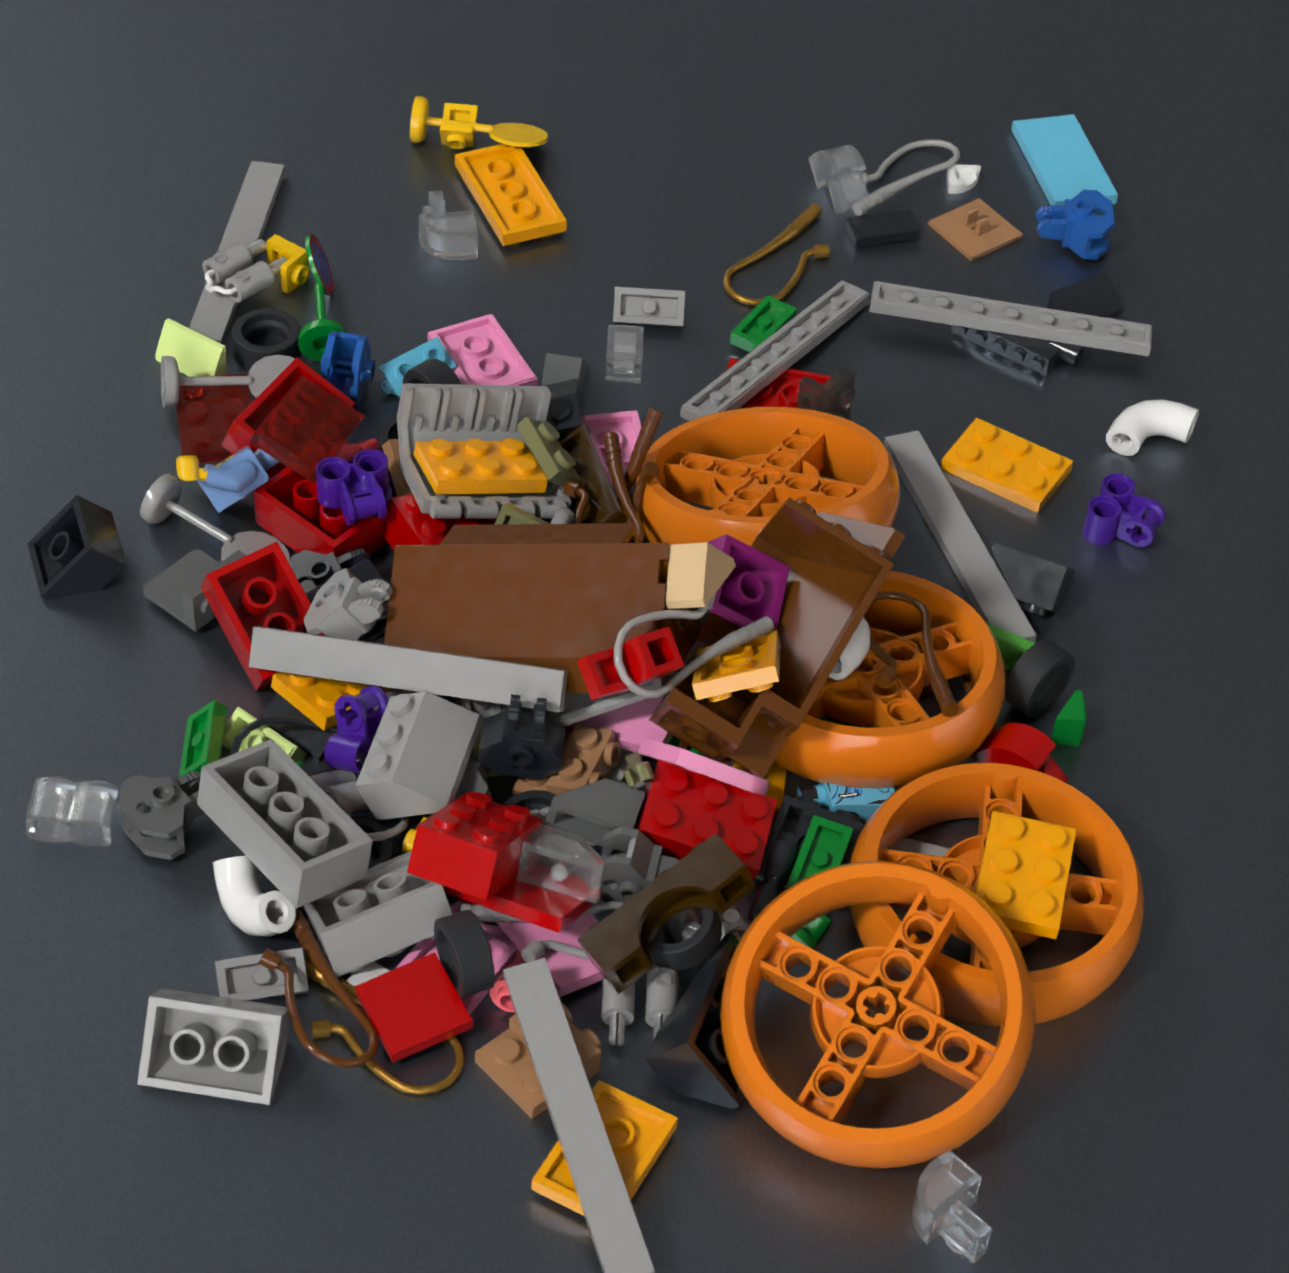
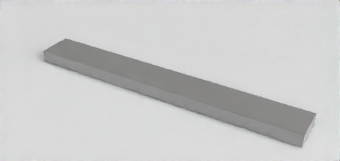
(245, 226)
(1011, 318)
(778, 352)
(956, 534)
(406, 668)
(577, 1120)

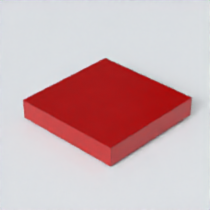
(413, 1007)

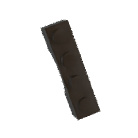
(704, 878)

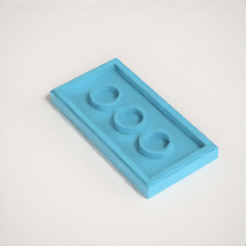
(1062, 158)

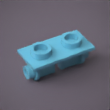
(397, 367)

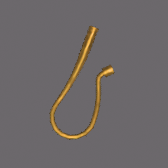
(789, 232)
(323, 1028)

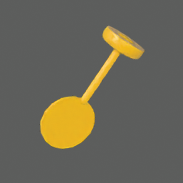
(506, 133)

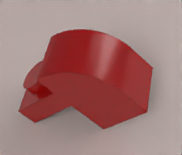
(645, 660)
(1022, 747)

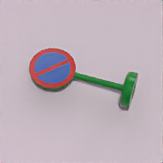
(314, 334)

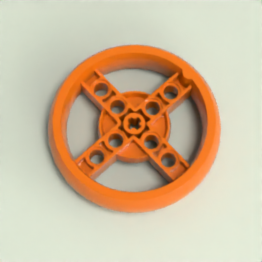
(756, 460)
(901, 735)
(1099, 904)
(936, 907)

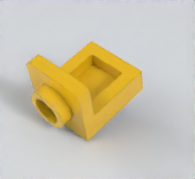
(456, 135)
(296, 268)

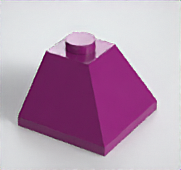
(753, 587)

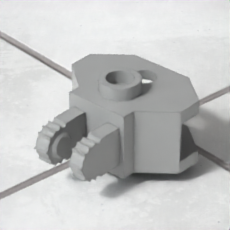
(347, 606)

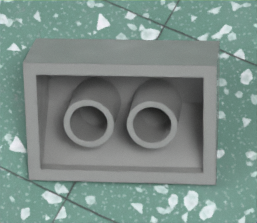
(417, 756)
(376, 915)
(213, 1045)

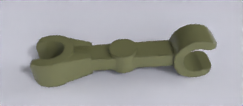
(637, 770)

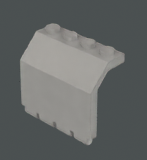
(465, 413)

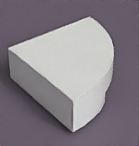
(962, 177)

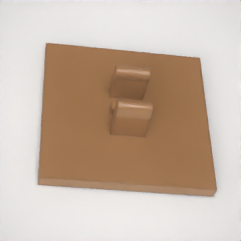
(975, 229)

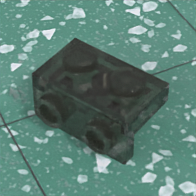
(832, 397)

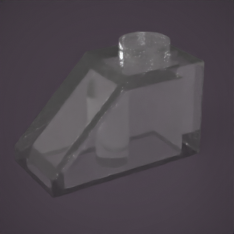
(561, 864)

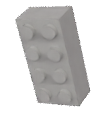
(284, 823)

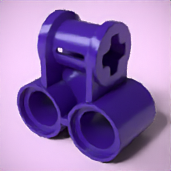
(356, 486)
(1121, 514)
(355, 729)

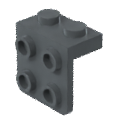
(179, 586)

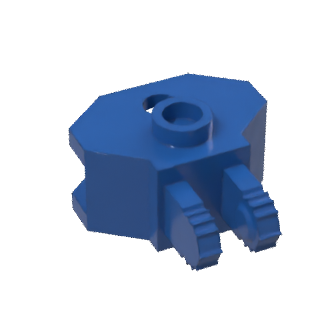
(1078, 224)
(348, 364)

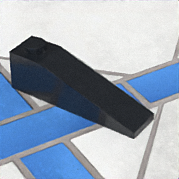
(690, 1044)

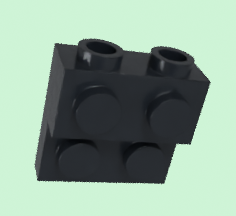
(794, 821)

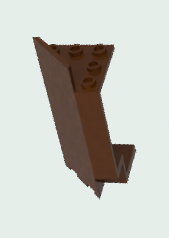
(829, 587)
(531, 593)

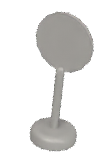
(259, 377)
(162, 501)

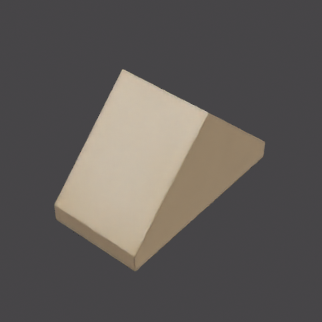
(695, 574)

